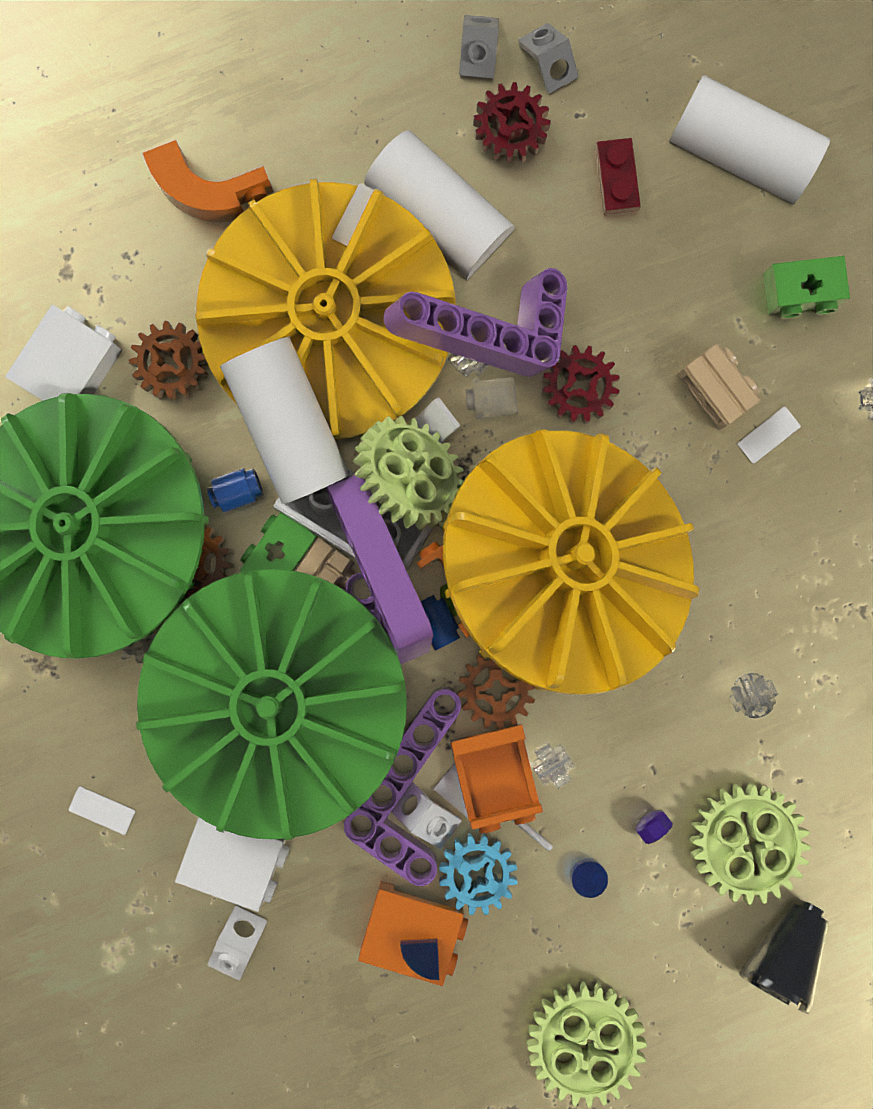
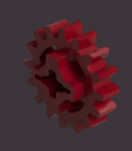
(500, 111)
(587, 398)

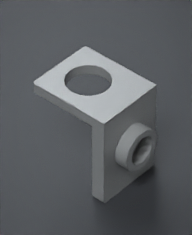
(479, 46)
(548, 46)

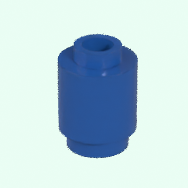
(235, 489)
(441, 621)

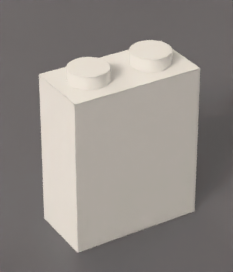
(64, 356)
(232, 865)

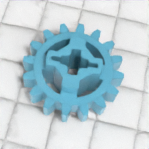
(491, 883)

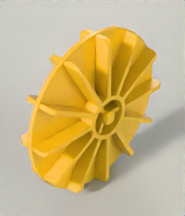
(287, 277)
(568, 562)

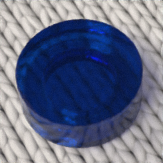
(589, 878)

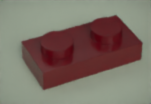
(617, 176)

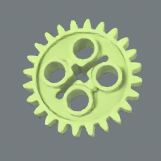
(408, 472)
(719, 851)
(577, 1075)

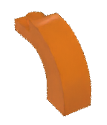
(200, 197)

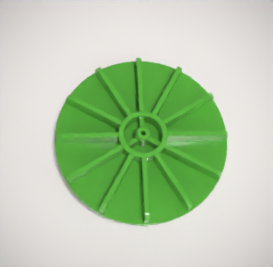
(93, 525)
(271, 704)

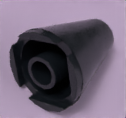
(790, 957)

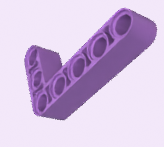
(536, 333)
(382, 569)
(398, 782)

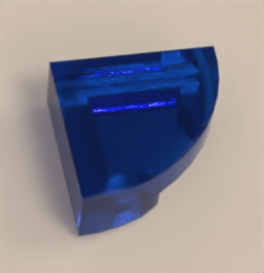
(422, 957)

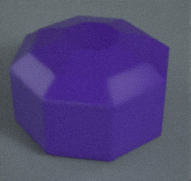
(653, 826)

